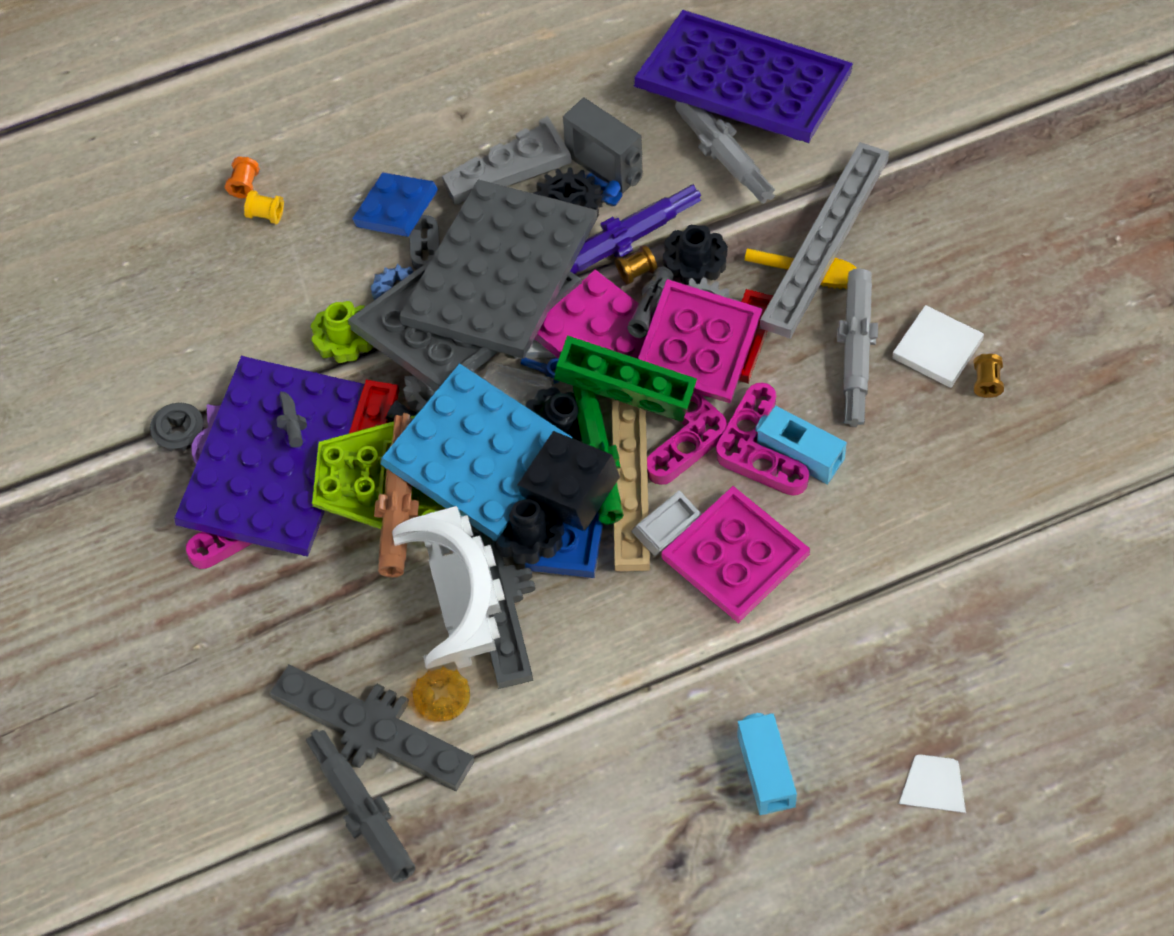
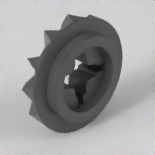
(177, 414)

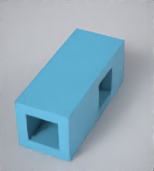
(803, 442)
(766, 763)

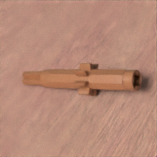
(394, 508)

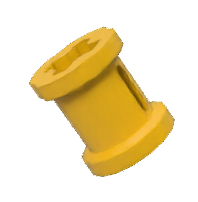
(263, 207)

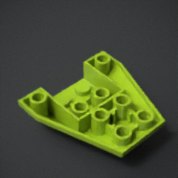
(352, 478)

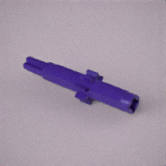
(619, 235)

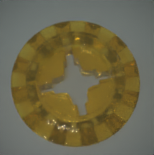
(443, 708)

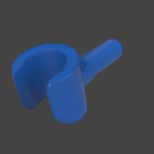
(611, 191)
(542, 367)

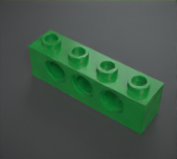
(624, 378)

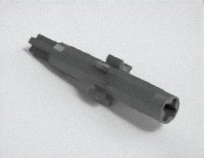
(364, 814)

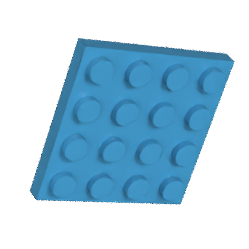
(470, 449)

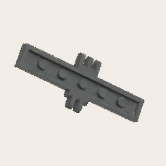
(510, 657)
(373, 727)

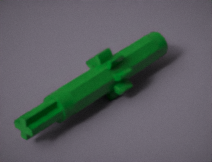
(594, 434)

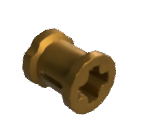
(636, 264)
(988, 375)

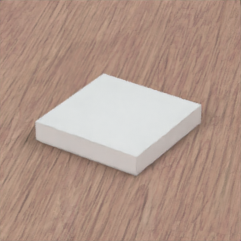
(938, 346)

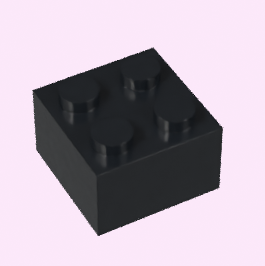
(569, 480)

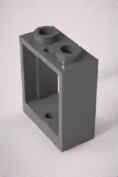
(603, 144)

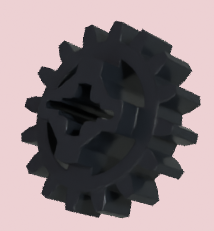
(571, 189)

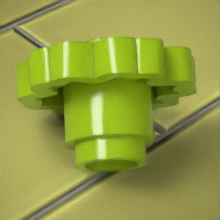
(334, 335)

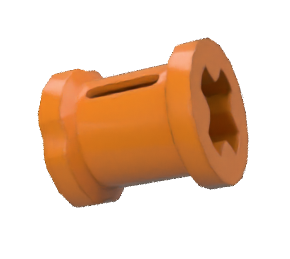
(242, 176)

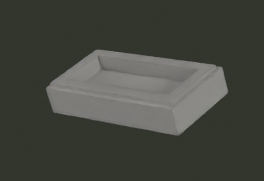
(666, 523)

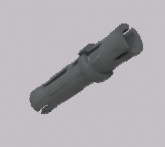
(645, 310)

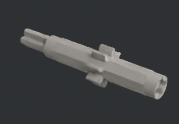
(719, 143)
(858, 336)

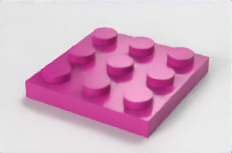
(593, 313)
(701, 337)
(735, 554)

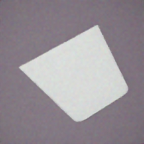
(934, 784)

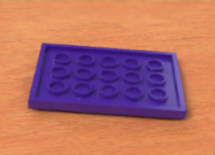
(744, 75)
(248, 474)

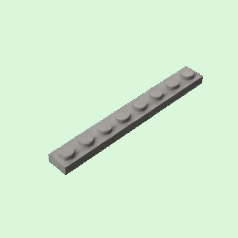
(824, 241)

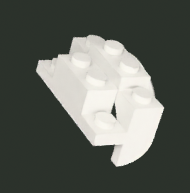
(461, 582)

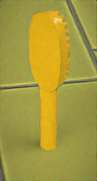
(835, 277)

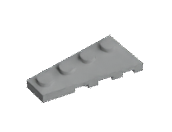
(523, 158)

